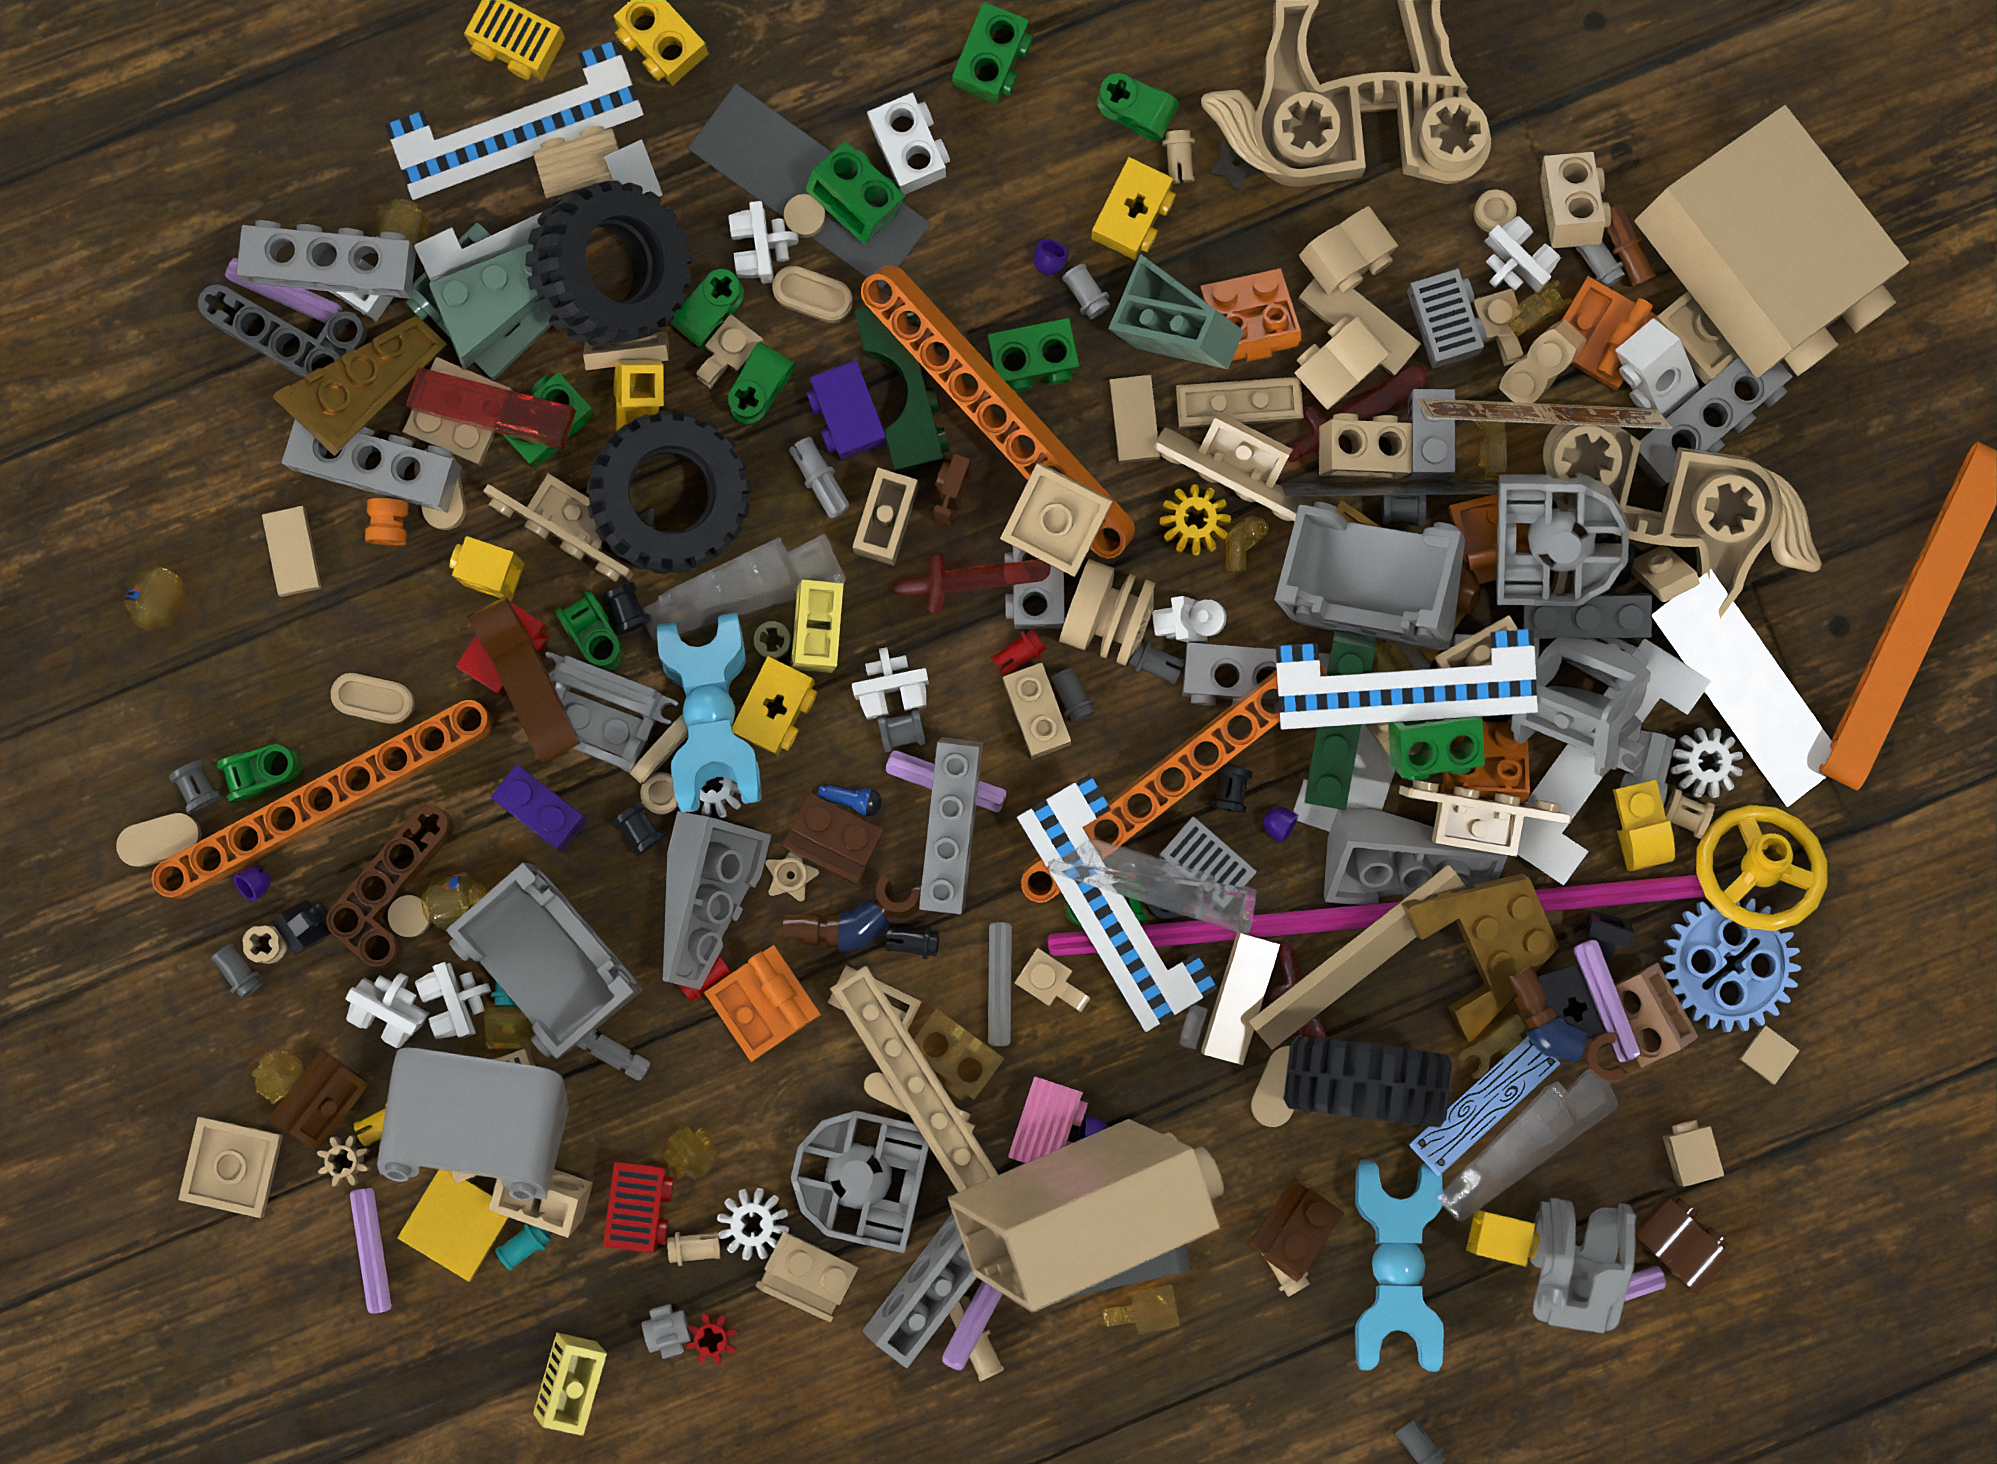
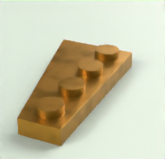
(351, 391)

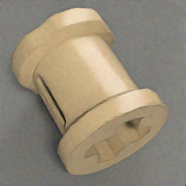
(1689, 813)
(252, 945)

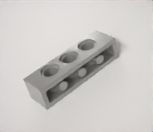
(388, 278)
(1656, 449)
(430, 489)
(1205, 659)
(951, 825)
(923, 1296)

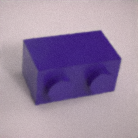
(847, 411)
(539, 808)

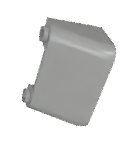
(1372, 578)
(544, 959)
(473, 1120)

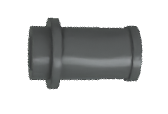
(1156, 662)
(1073, 695)
(236, 971)
(1420, 1444)

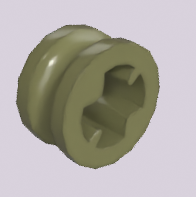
(782, 632)

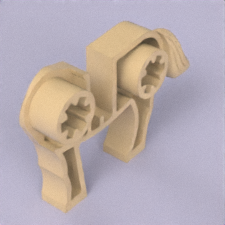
(1315, 130)
(1712, 503)

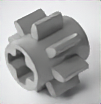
(666, 1331)

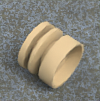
(1107, 612)

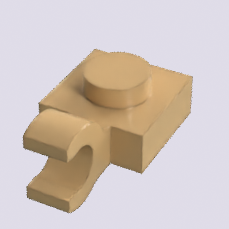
(1496, 313)
(729, 349)
(1048, 979)

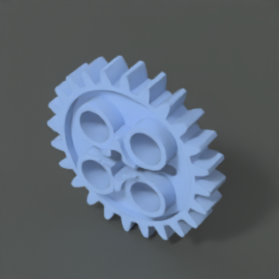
(1754, 993)

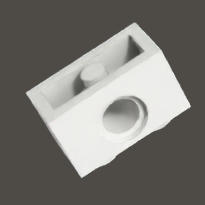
(1657, 369)

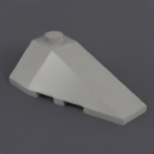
(706, 881)

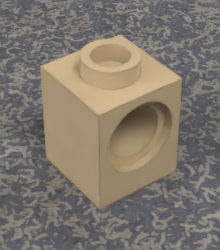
(1692, 1153)

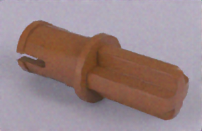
(1628, 247)

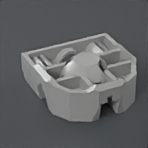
(1595, 566)
(864, 1190)

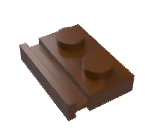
(951, 486)
(832, 839)
(319, 1100)
(1295, 1229)

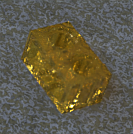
(961, 1046)

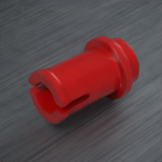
(1021, 651)
(716, 974)

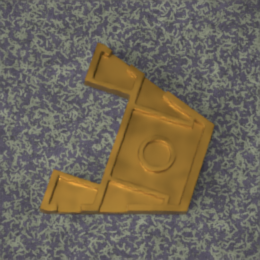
(1503, 933)

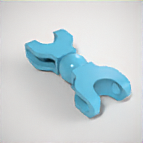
(708, 712)
(1398, 1267)

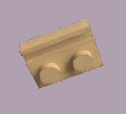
(807, 1276)

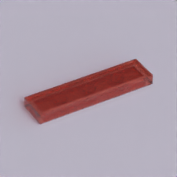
(491, 408)

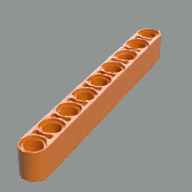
(991, 390)
(1914, 619)
(1184, 759)
(302, 800)

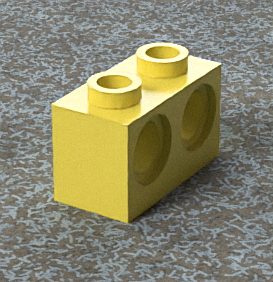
(817, 626)

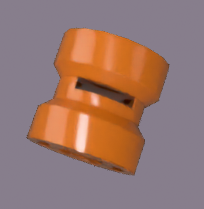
(386, 521)

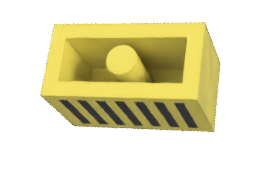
(569, 1384)

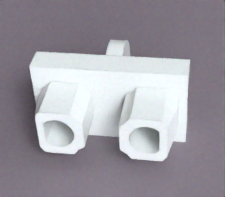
(753, 224)
(1507, 243)
(1189, 620)
(872, 691)
(388, 1002)
(457, 1018)

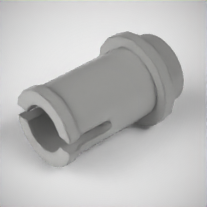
(1602, 263)
(1086, 291)

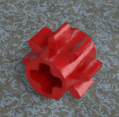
(707, 1349)

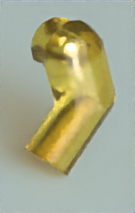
(1240, 539)

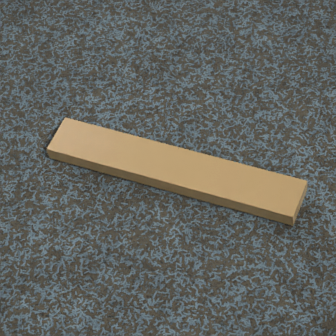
(1347, 966)
(913, 1080)

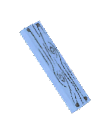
(1484, 1106)

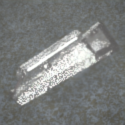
(745, 584)
(1159, 883)
(1528, 1140)

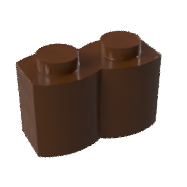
(1682, 1244)

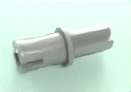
(819, 477)

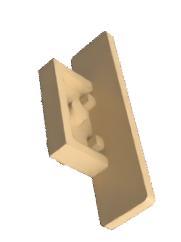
(1238, 460)
(565, 515)
(1478, 822)

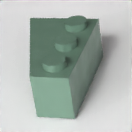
(485, 302)
(1171, 320)

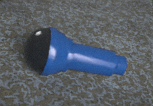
(864, 801)

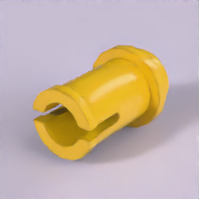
(370, 1128)

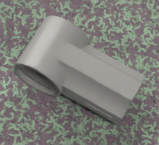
(1654, 759)

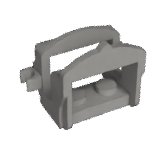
(1585, 717)
(604, 725)
(1583, 1283)

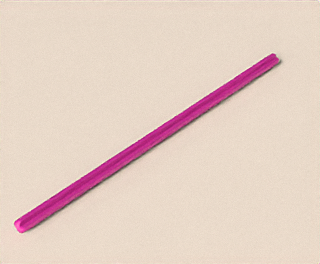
(1365, 915)

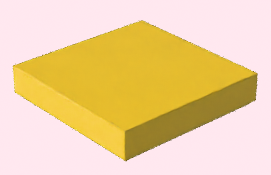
(454, 1224)

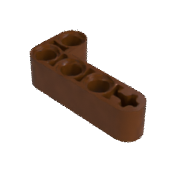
(525, 679)
(396, 882)

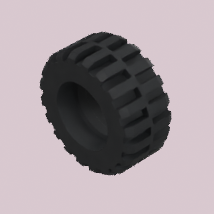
(655, 253)
(713, 457)
(1368, 1081)

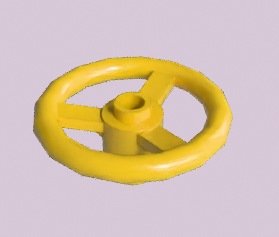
(1762, 866)

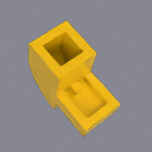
(637, 389)
(1645, 832)

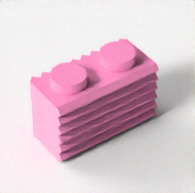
(1046, 1120)

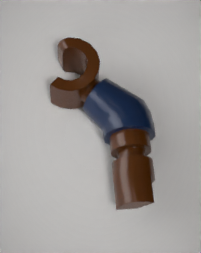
(854, 928)
(1553, 1034)

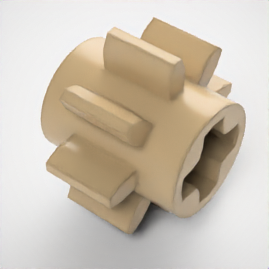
(333, 1166)

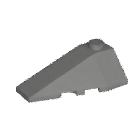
(1390, 855)

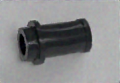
(913, 940)

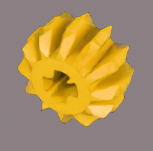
(1197, 506)

